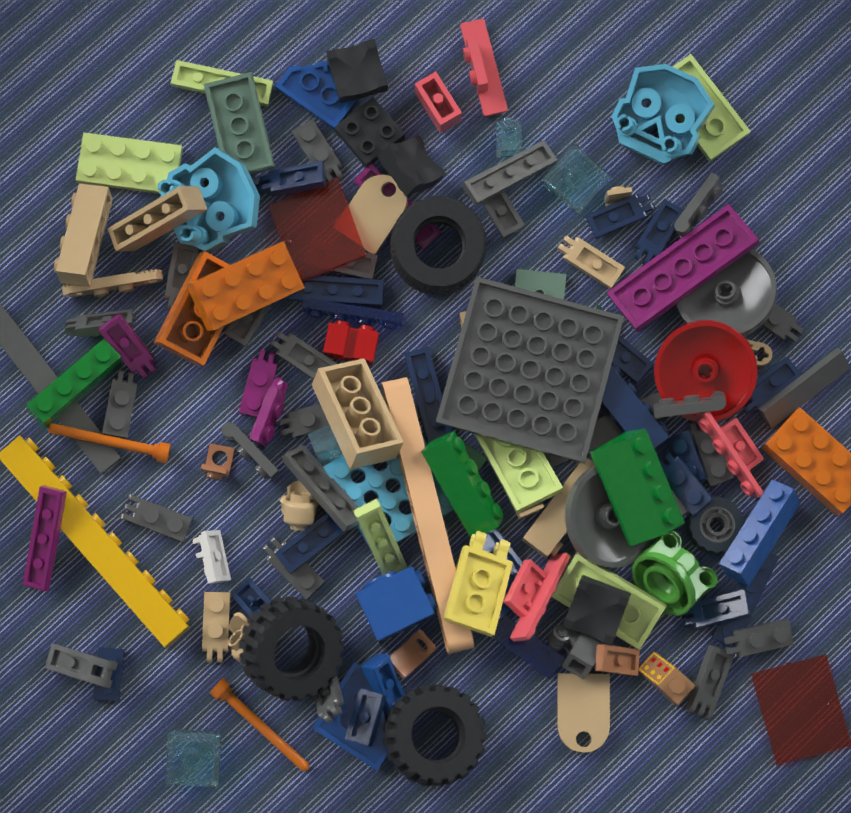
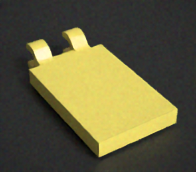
(479, 586)

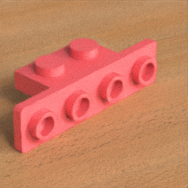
(483, 67)
(736, 448)
(532, 592)

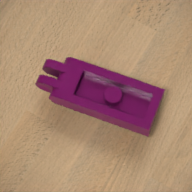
(128, 345)
(259, 380)
(269, 412)

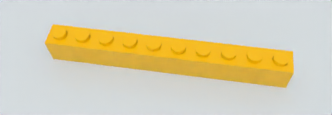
(97, 545)

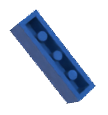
(760, 532)

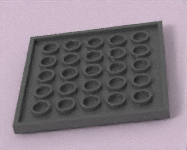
(530, 370)

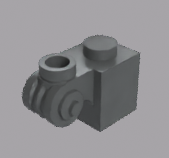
(580, 649)

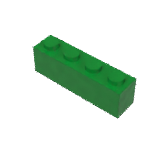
(74, 384)
(462, 484)

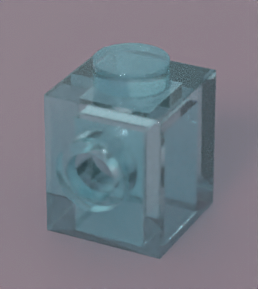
(508, 137)
(325, 445)

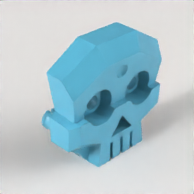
(670, 95)
(228, 192)

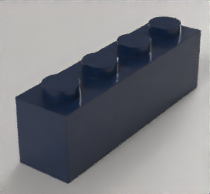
(628, 411)

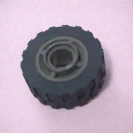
(704, 537)

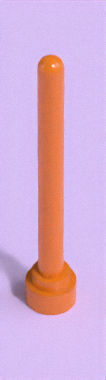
(158, 451)
(224, 692)

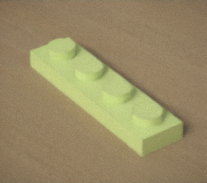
(194, 76)
(380, 537)

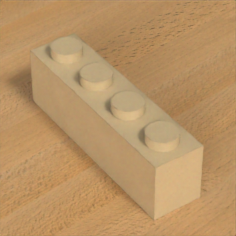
(157, 218)
(83, 235)
(551, 526)

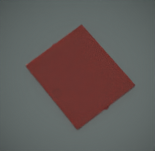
(318, 230)
(801, 709)

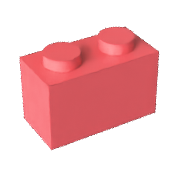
(438, 102)

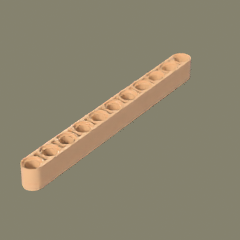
(425, 509)

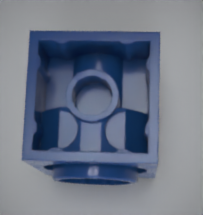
(396, 602)

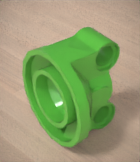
(672, 574)

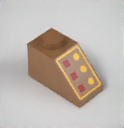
(666, 678)

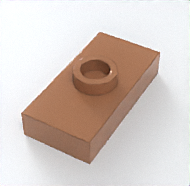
(617, 660)

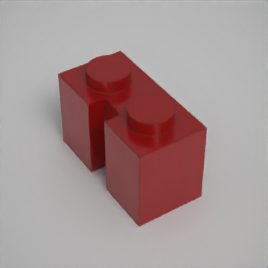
(351, 343)

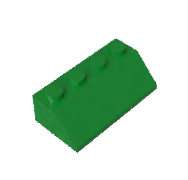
(637, 487)

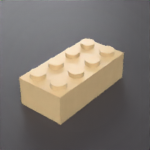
(357, 413)

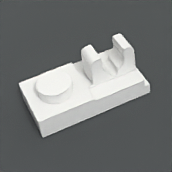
(213, 556)

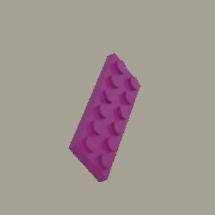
(683, 268)

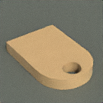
(376, 213)
(583, 707)

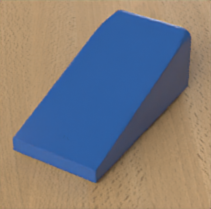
(383, 678)

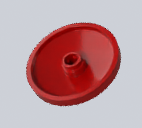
(703, 360)

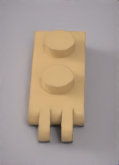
(591, 261)
(215, 624)

